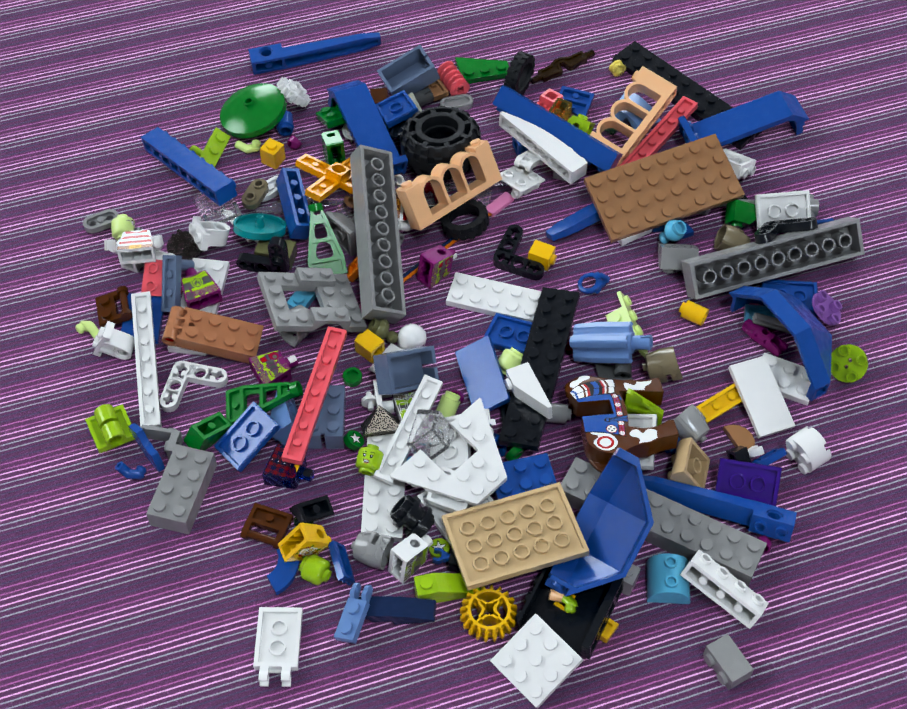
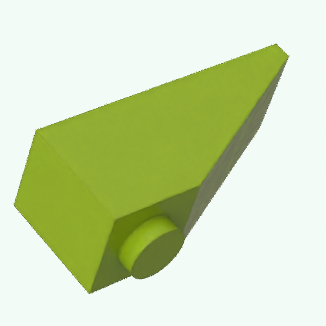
(440, 587)

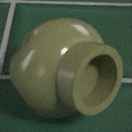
(381, 329)

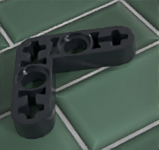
(771, 229)
(276, 247)
(509, 255)

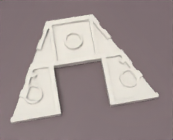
(475, 477)

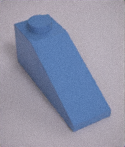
(284, 415)

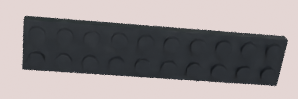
(636, 56)
(544, 353)

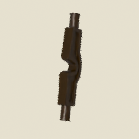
(555, 70)

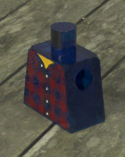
(283, 473)

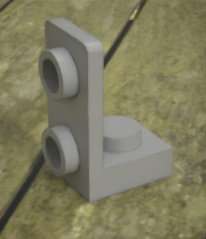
(170, 436)

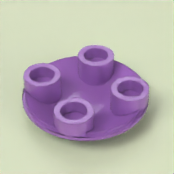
(827, 308)

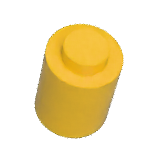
(693, 312)

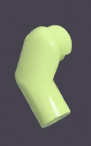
(248, 148)
(87, 326)

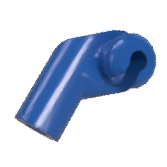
(129, 473)

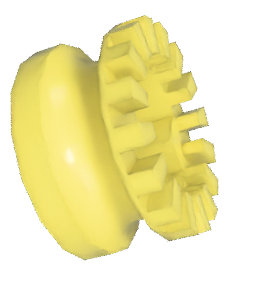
(617, 68)

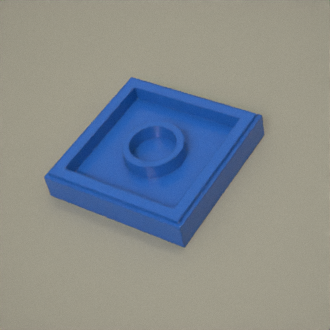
(396, 109)

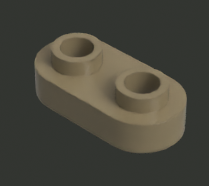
(256, 191)

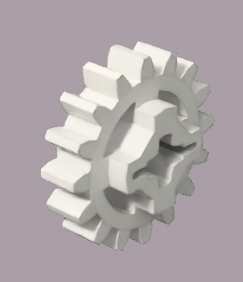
(293, 92)

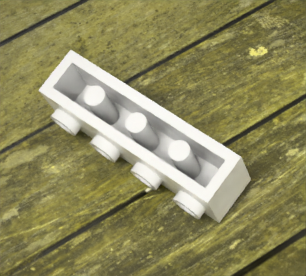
(724, 589)

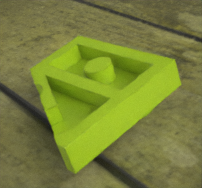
(639, 405)

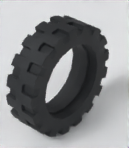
(520, 72)
(469, 230)

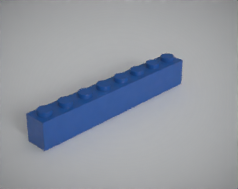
(583, 144)
(189, 166)

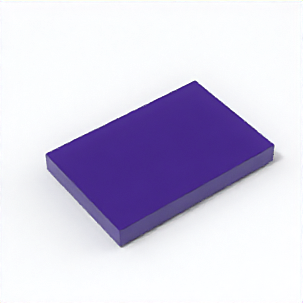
(749, 480)

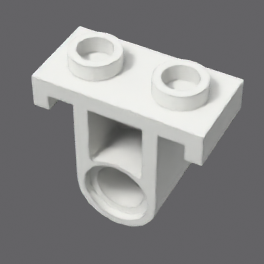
(208, 233)
(113, 342)

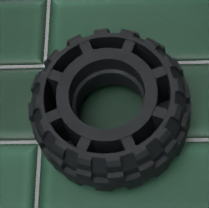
(435, 137)

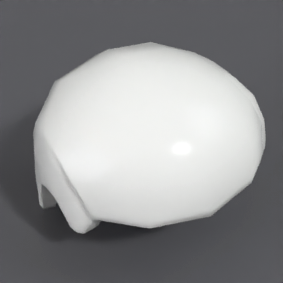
(411, 336)

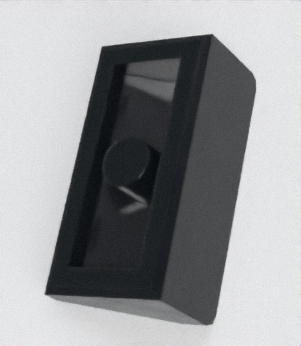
(312, 509)

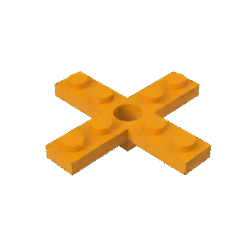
(330, 176)

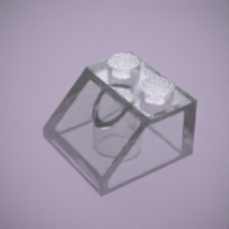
(211, 211)
(430, 433)

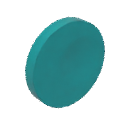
(259, 226)

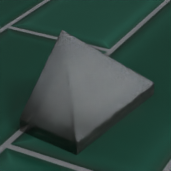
(379, 423)

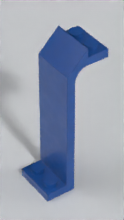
(747, 119)
(365, 120)

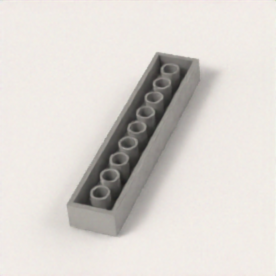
(377, 235)
(766, 261)
(679, 527)

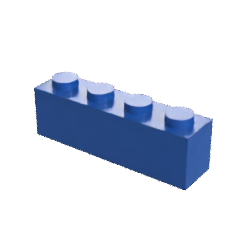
(294, 203)

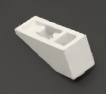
(528, 389)

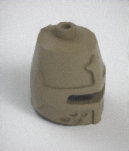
(729, 236)
(662, 363)

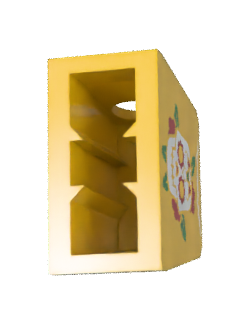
(303, 541)

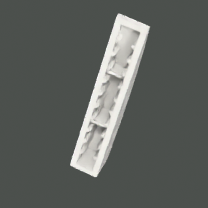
(546, 147)

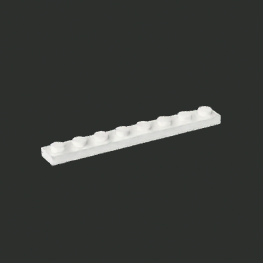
(146, 359)

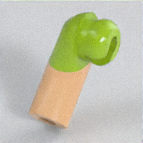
(570, 602)

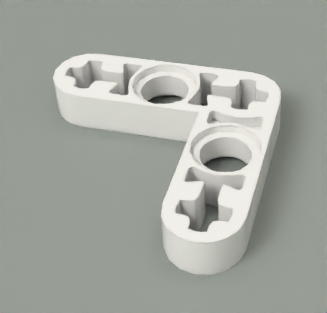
(188, 375)

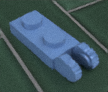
(354, 614)

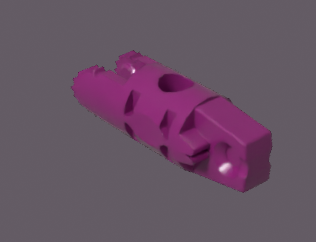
(764, 337)

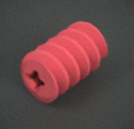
(452, 79)

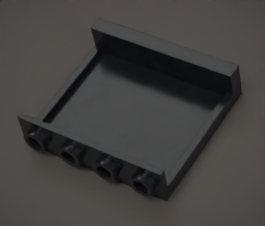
(579, 629)

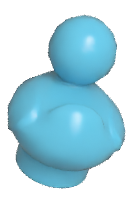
(673, 231)

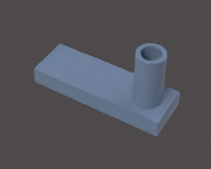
(171, 280)

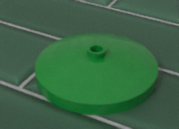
(253, 110)

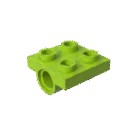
(109, 427)

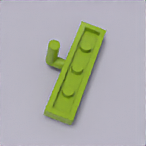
(213, 147)

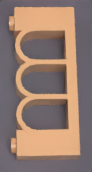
(650, 85)
(412, 193)

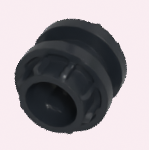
(412, 516)

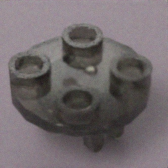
(185, 241)

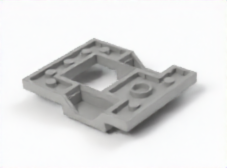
(333, 293)

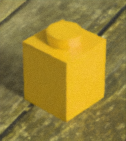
(272, 153)
(543, 253)
(369, 344)

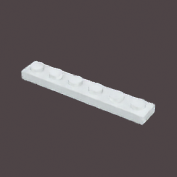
(397, 449)

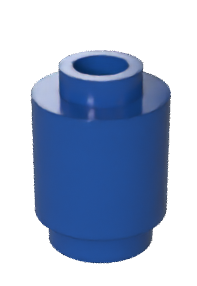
(286, 126)

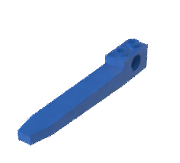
(275, 58)
(573, 223)
(760, 517)

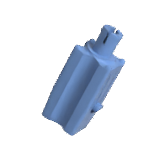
(607, 342)

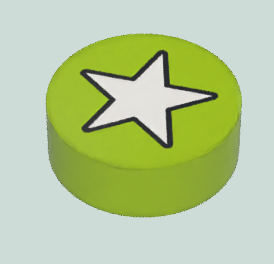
(441, 543)

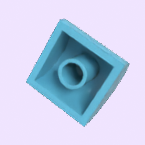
(665, 581)

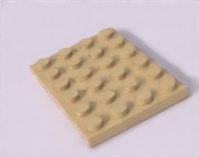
(514, 536)

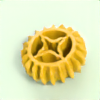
(478, 600)

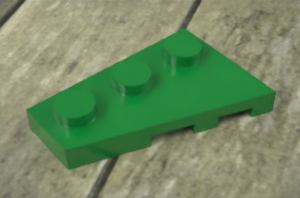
(481, 69)

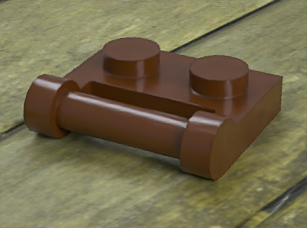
(108, 310)
(267, 519)

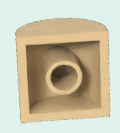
(689, 464)

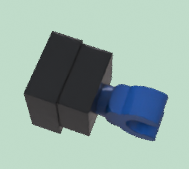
(446, 557)

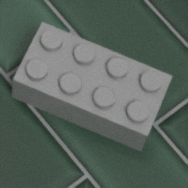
(182, 489)

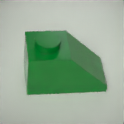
(740, 213)
(207, 431)

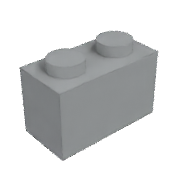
(727, 662)

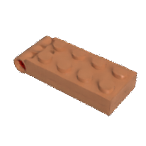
(212, 334)

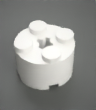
(807, 449)

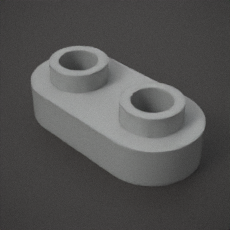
(99, 221)

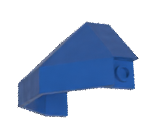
(810, 335)
(613, 525)

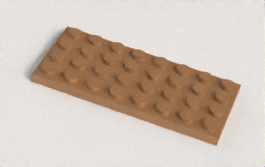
(663, 187)

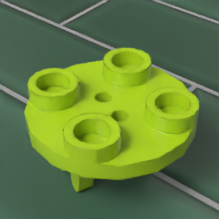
(856, 368)

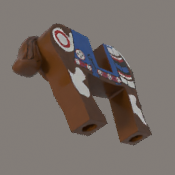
(609, 431)

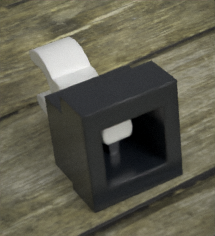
(741, 453)

